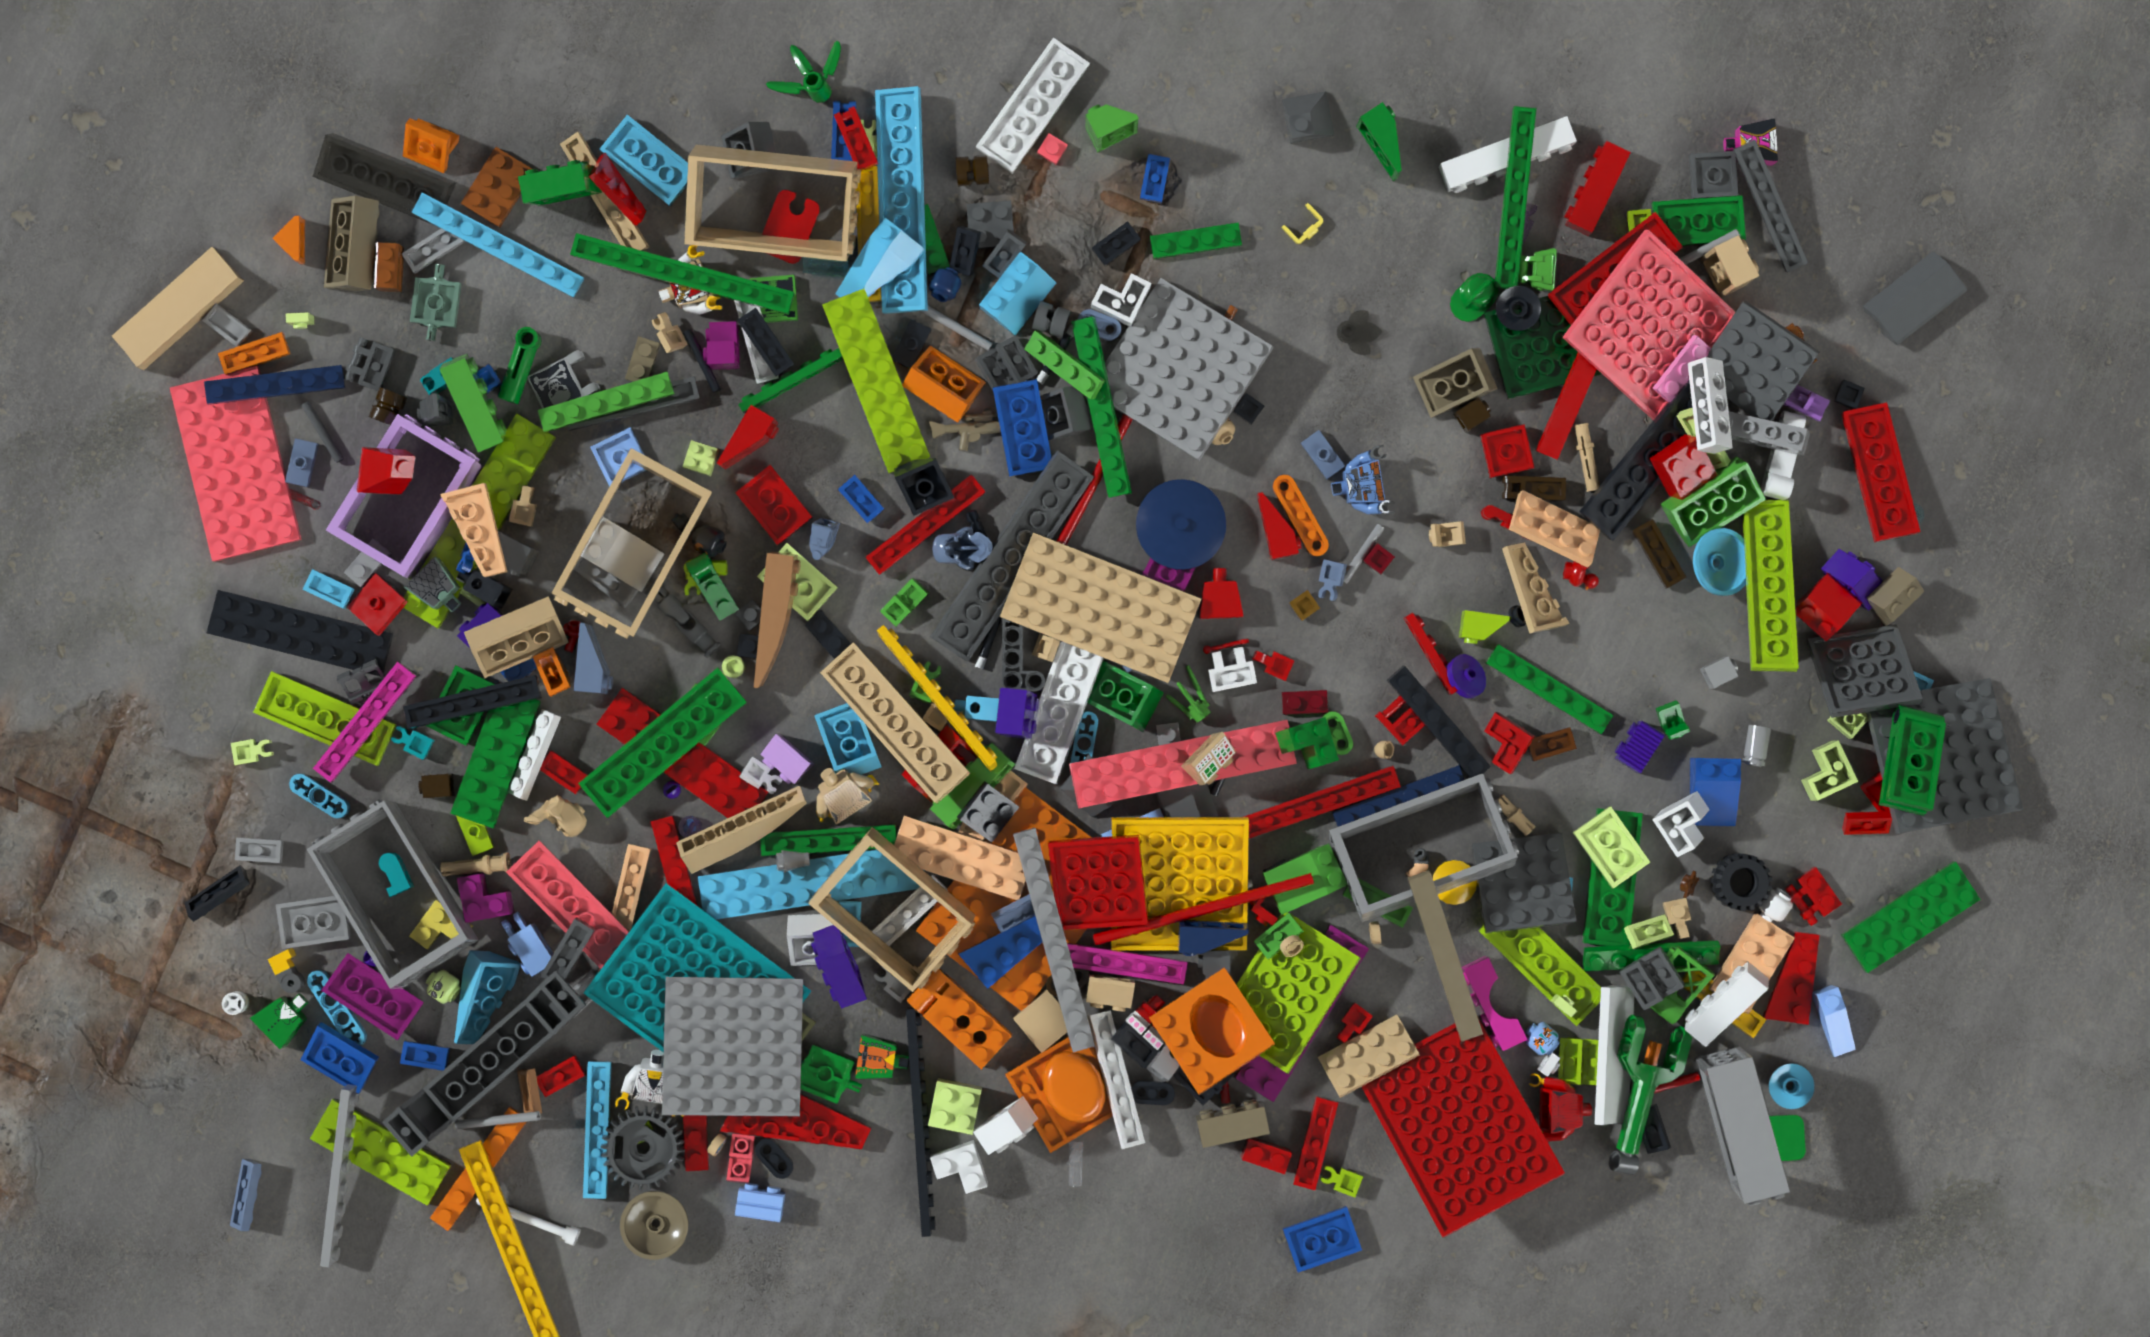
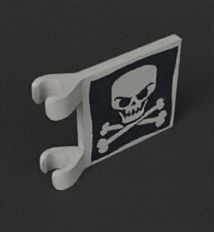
(559, 382)

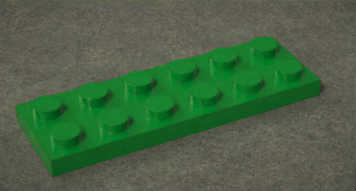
(494, 762)
(1611, 908)
(1910, 917)

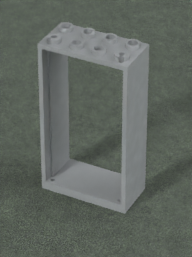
(1404, 809)
(341, 834)

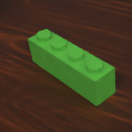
(955, 801)

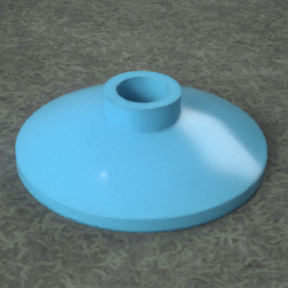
(1800, 1092)

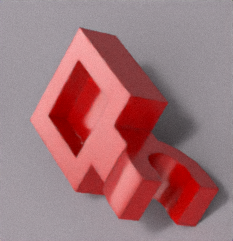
(1276, 665)
(1355, 1020)

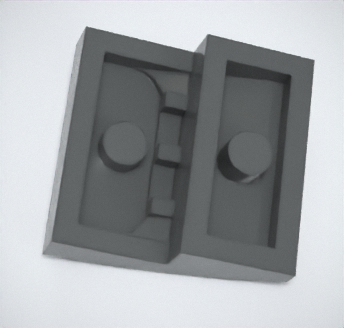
(1006, 364)
(1652, 978)

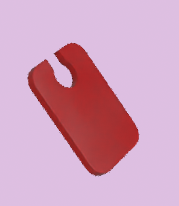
(790, 225)

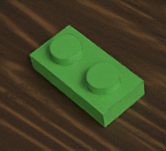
(1271, 939)

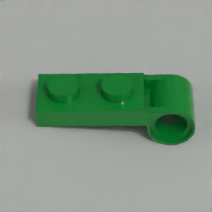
(712, 586)

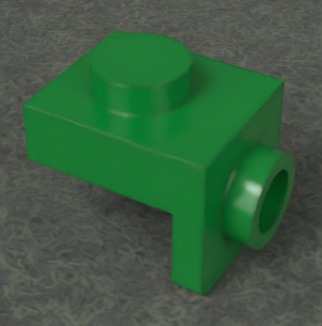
(1672, 720)

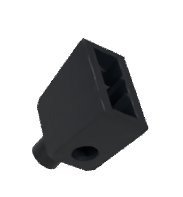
(491, 591)

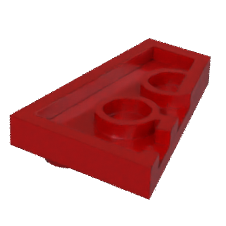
(616, 189)

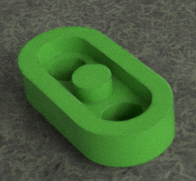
(1339, 732)

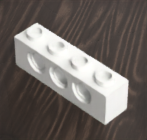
(1710, 405)

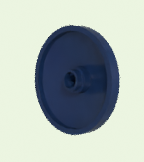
(1181, 524)

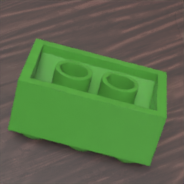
(1109, 125)

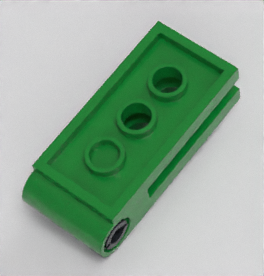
(1918, 739)

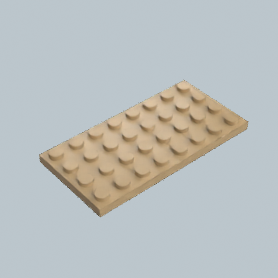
(1100, 607)

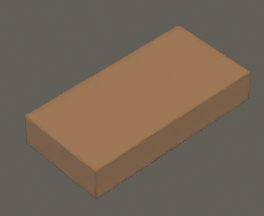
(529, 1090)

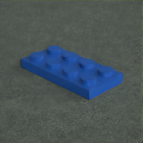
(1022, 427)

